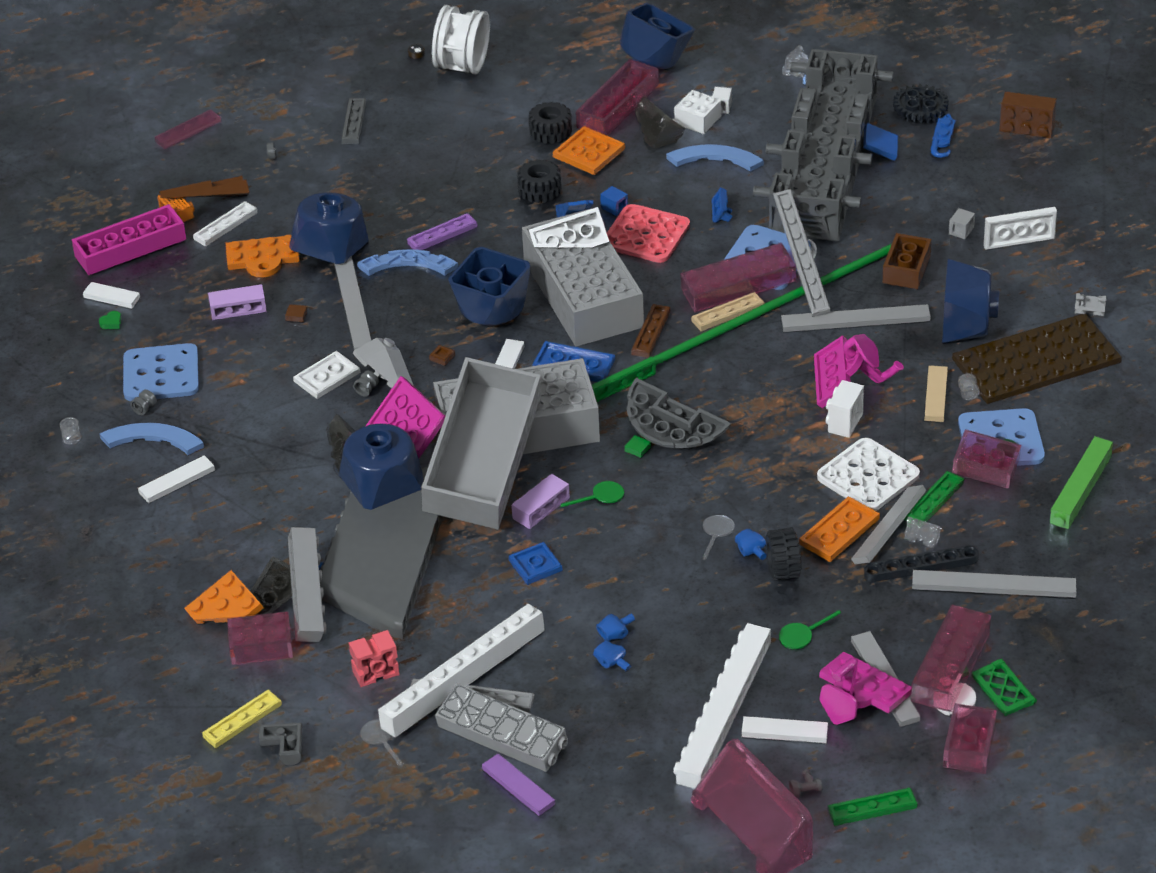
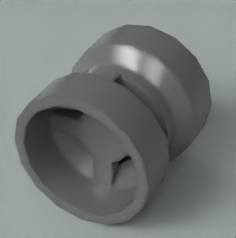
(366, 383)
(143, 402)

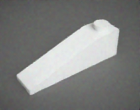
(575, 231)

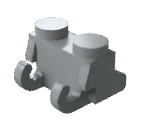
(1090, 304)

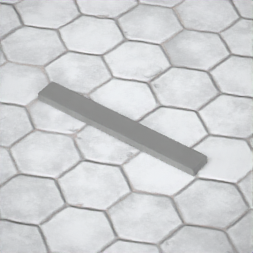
(801, 253)
(353, 303)
(856, 318)
(994, 583)

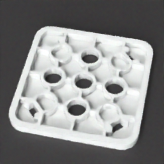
(867, 454)

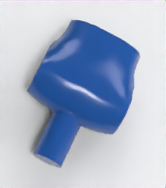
(750, 543)
(614, 628)
(611, 654)

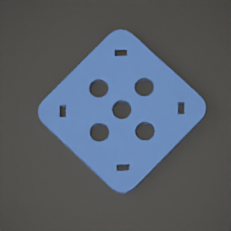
(763, 239)
(176, 383)
(983, 423)

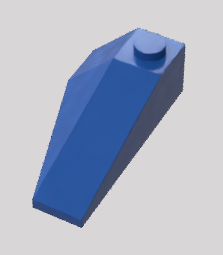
(573, 207)

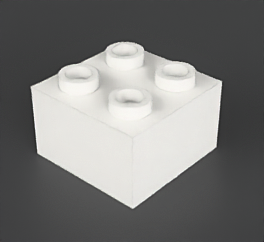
(698, 111)
(845, 408)

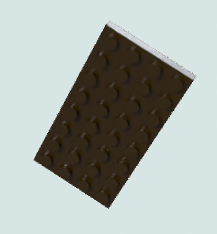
(1037, 358)

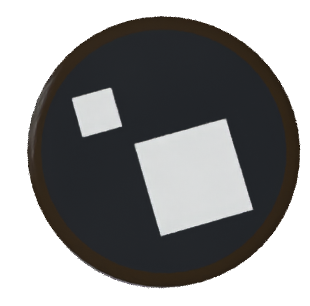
(416, 51)

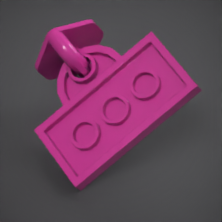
(842, 359)
(858, 686)

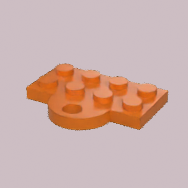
(260, 254)

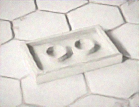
(326, 374)

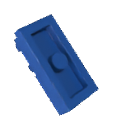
(719, 206)

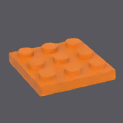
(589, 150)

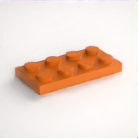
(839, 529)

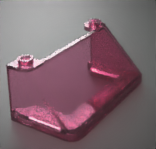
(756, 809)

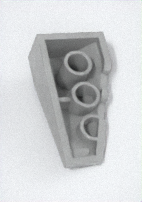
(384, 359)

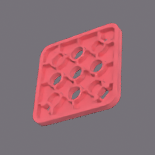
(639, 218)

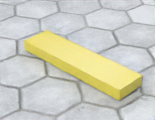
(241, 718)

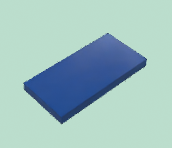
(597, 363)

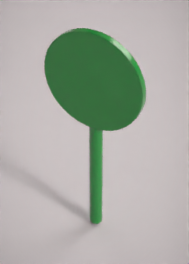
(604, 491)
(799, 635)

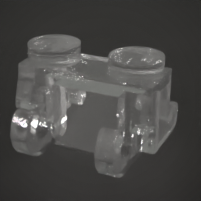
(795, 56)
(922, 531)

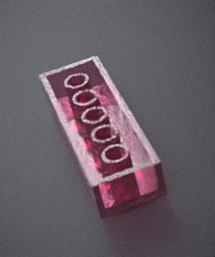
(617, 97)
(738, 277)
(950, 658)

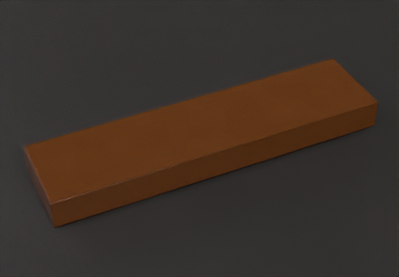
(650, 331)

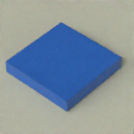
(880, 141)
(535, 563)

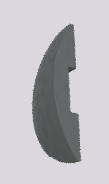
(668, 421)

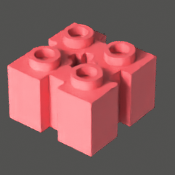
(374, 658)

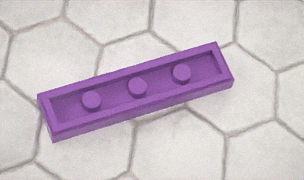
(442, 232)
(518, 784)

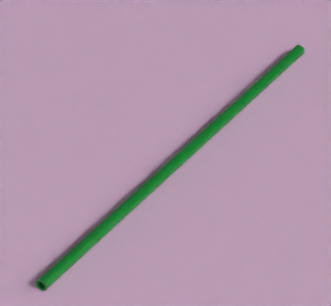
(767, 307)

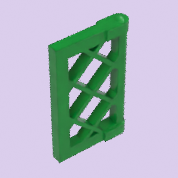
(1018, 704)

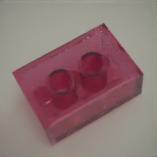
(986, 459)
(259, 638)
(970, 738)

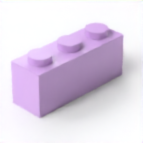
(237, 302)
(540, 501)

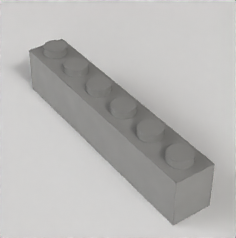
(306, 584)

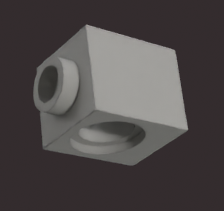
(961, 223)

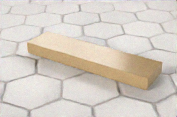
(726, 311)
(936, 393)

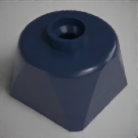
(654, 36)
(329, 227)
(490, 286)
(968, 302)
(380, 465)

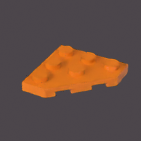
(224, 600)

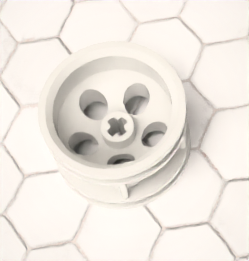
(460, 40)

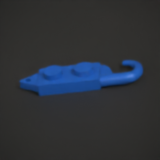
(942, 135)

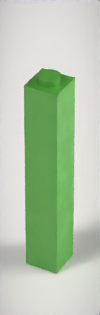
(1081, 482)

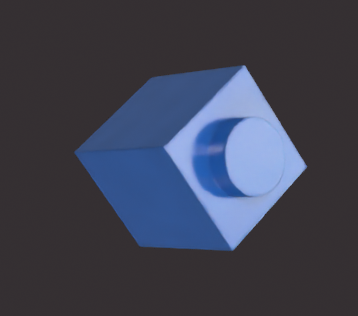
(613, 200)

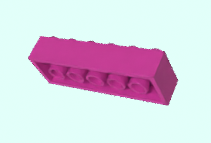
(128, 239)

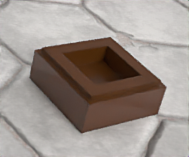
(296, 313)
(442, 355)

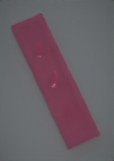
(187, 129)

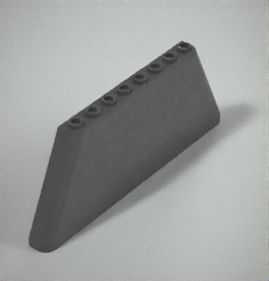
(380, 560)

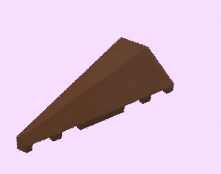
(228, 187)

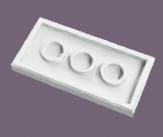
(1020, 228)

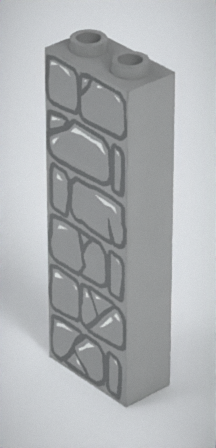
(501, 727)

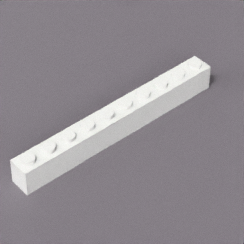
(461, 669)
(723, 705)

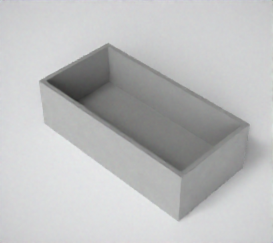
(586, 288)
(565, 410)
(481, 443)

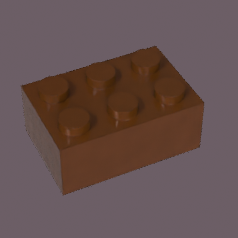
(1028, 114)
(906, 261)

